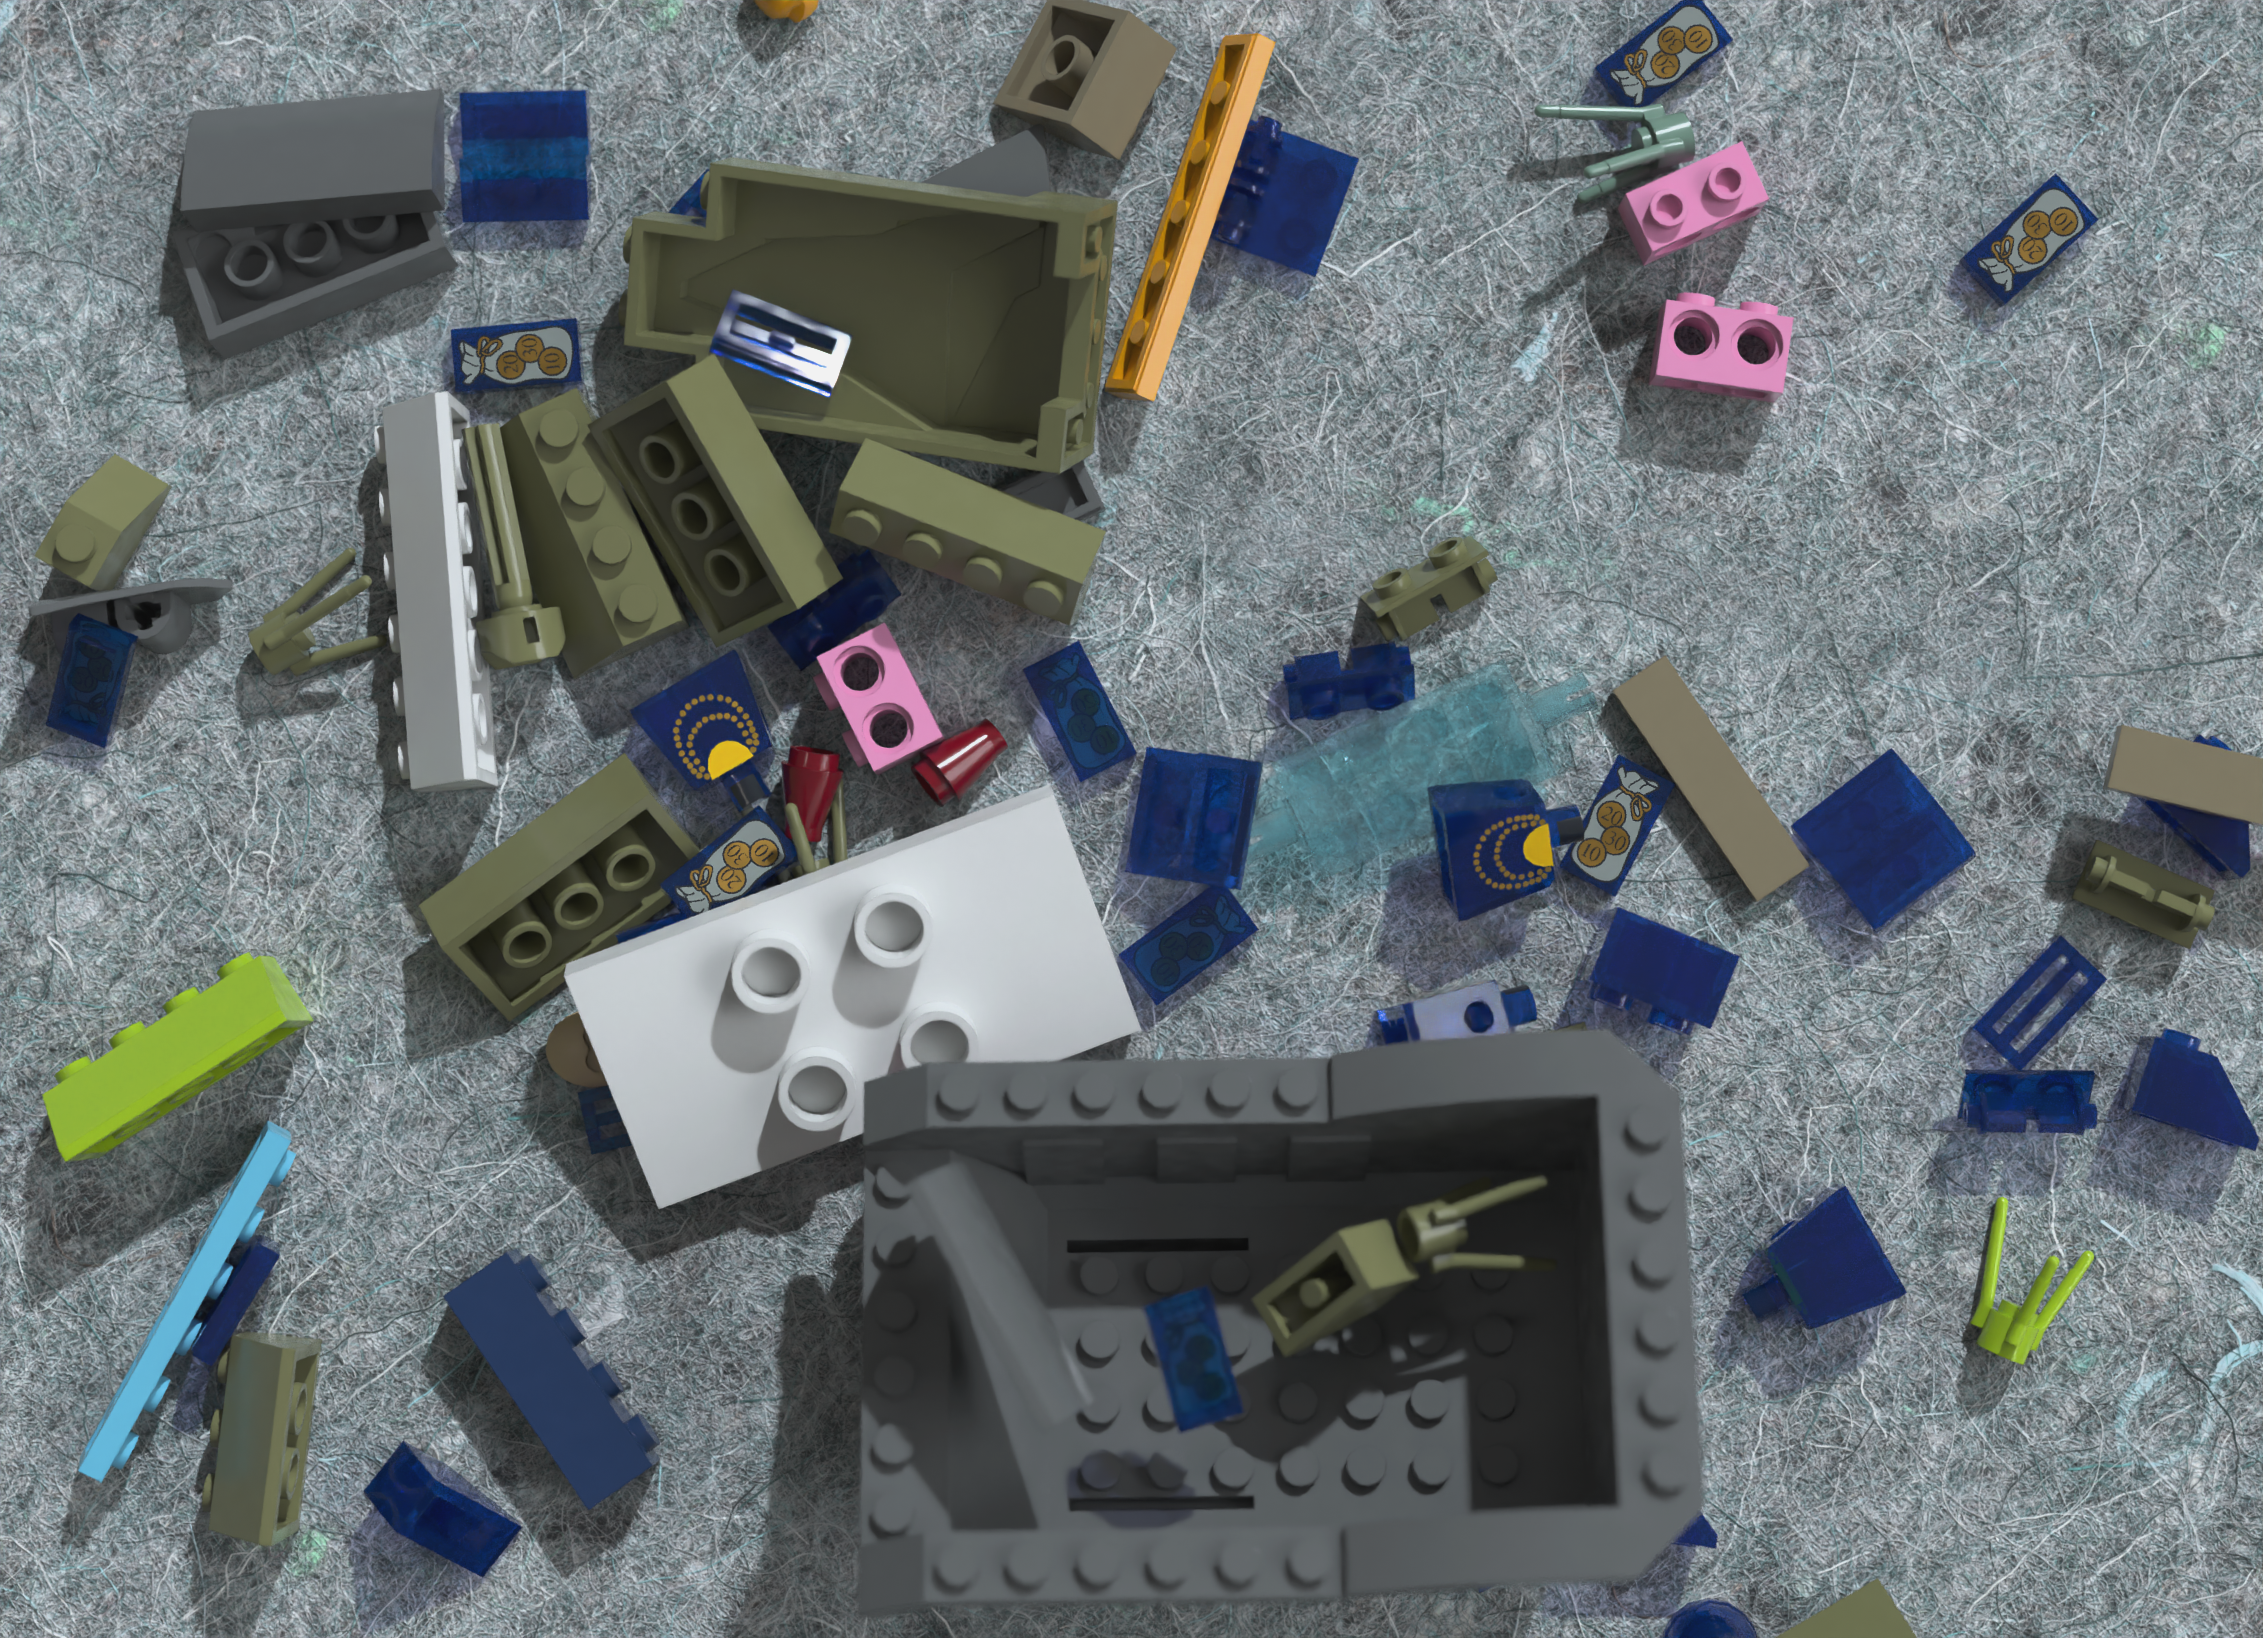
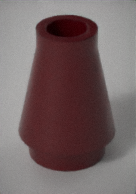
(958, 762)
(811, 784)

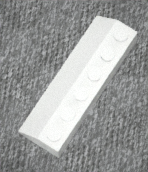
(437, 594)

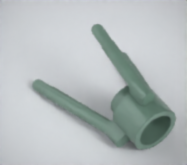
(1656, 145)

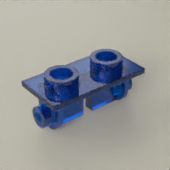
(853, 601)
(1379, 681)
(2007, 1098)

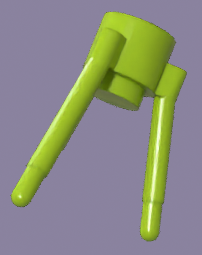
(2016, 1328)

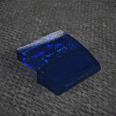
(525, 155)
(1194, 818)
(1883, 841)

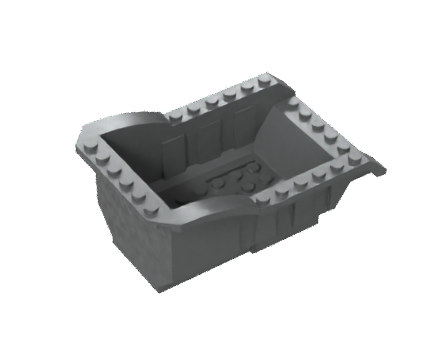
(1423, 1449)

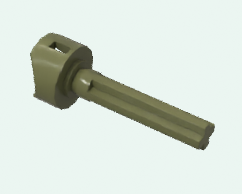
(520, 630)

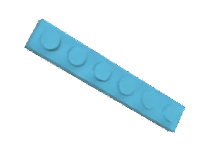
(175, 1325)

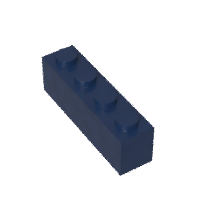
(553, 1377)

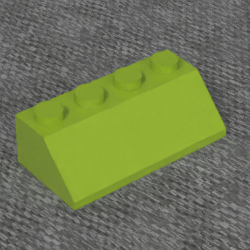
(173, 1058)

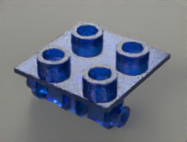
(1283, 197)

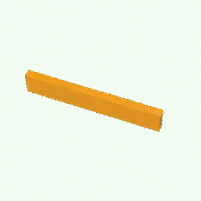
(1189, 216)

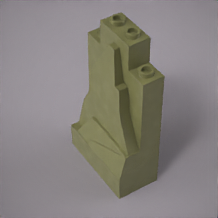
(962, 305)

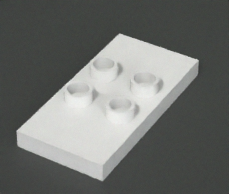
(767, 1015)

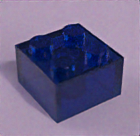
(1656, 970)

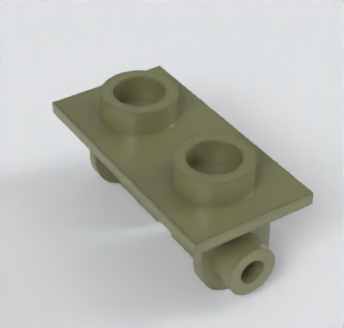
(1407, 593)
(2144, 894)

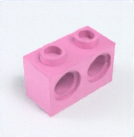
(1692, 203)
(1721, 367)
(891, 694)

